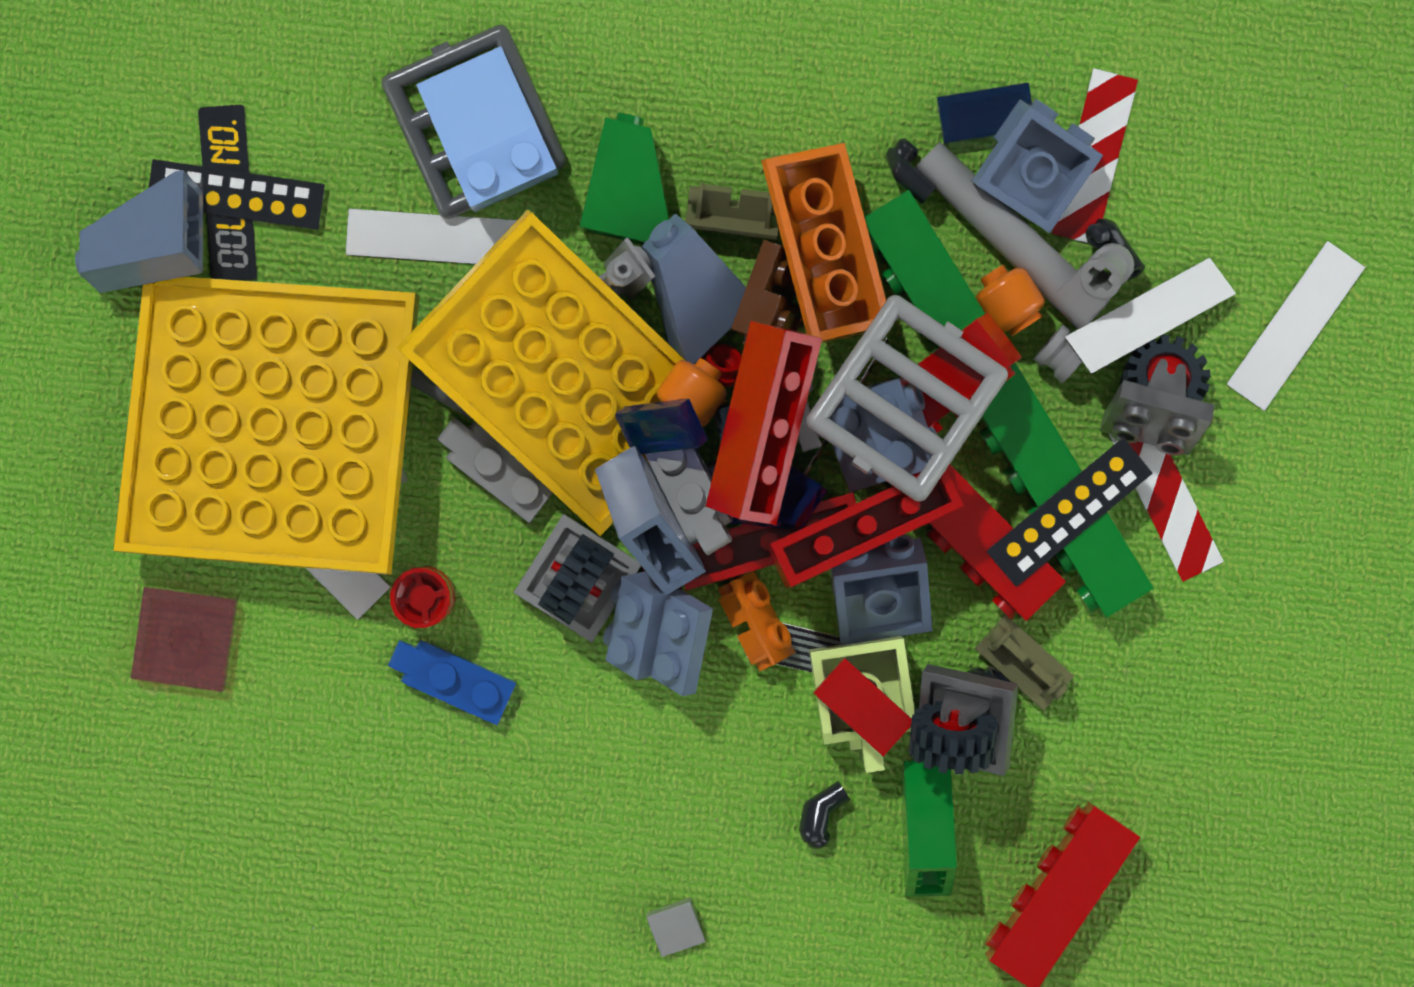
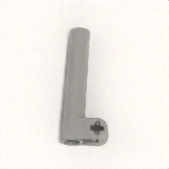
(1073, 292)

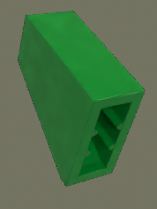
(625, 183)
(928, 831)

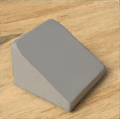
(675, 927)

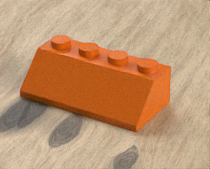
(825, 241)

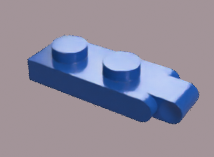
(453, 679)

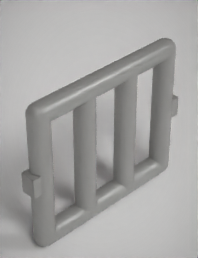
(941, 449)

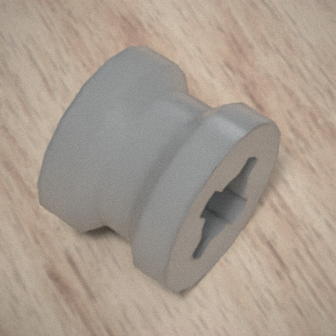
(1059, 355)

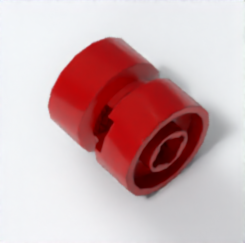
(422, 596)

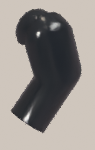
(905, 174)
(1107, 232)
(817, 812)

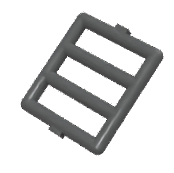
(413, 123)

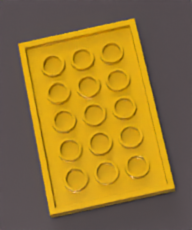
(543, 361)

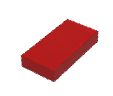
(863, 706)

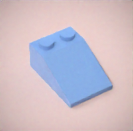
(487, 129)

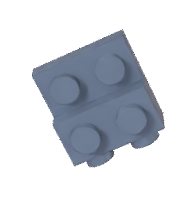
(1037, 164)
(879, 434)
(883, 592)
(657, 633)

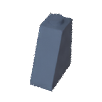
(146, 238)
(692, 288)
(647, 521)

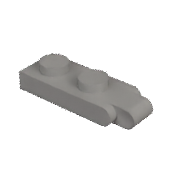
(494, 468)
(686, 487)

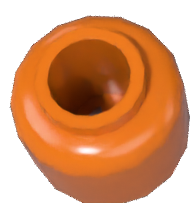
(1011, 299)
(698, 384)

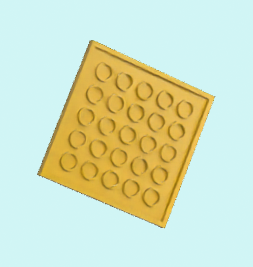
(267, 424)

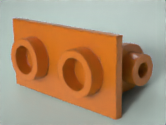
(749, 601)

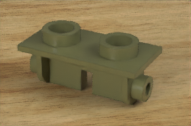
(713, 210)
(1024, 662)

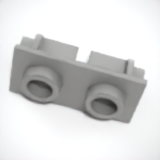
(627, 270)

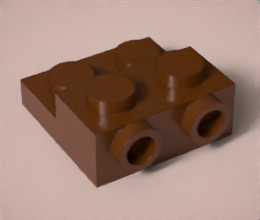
(769, 293)

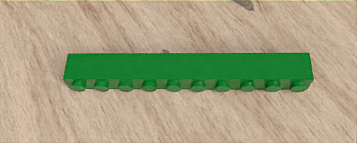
(1015, 418)

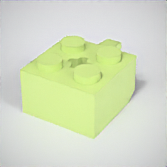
(885, 666)

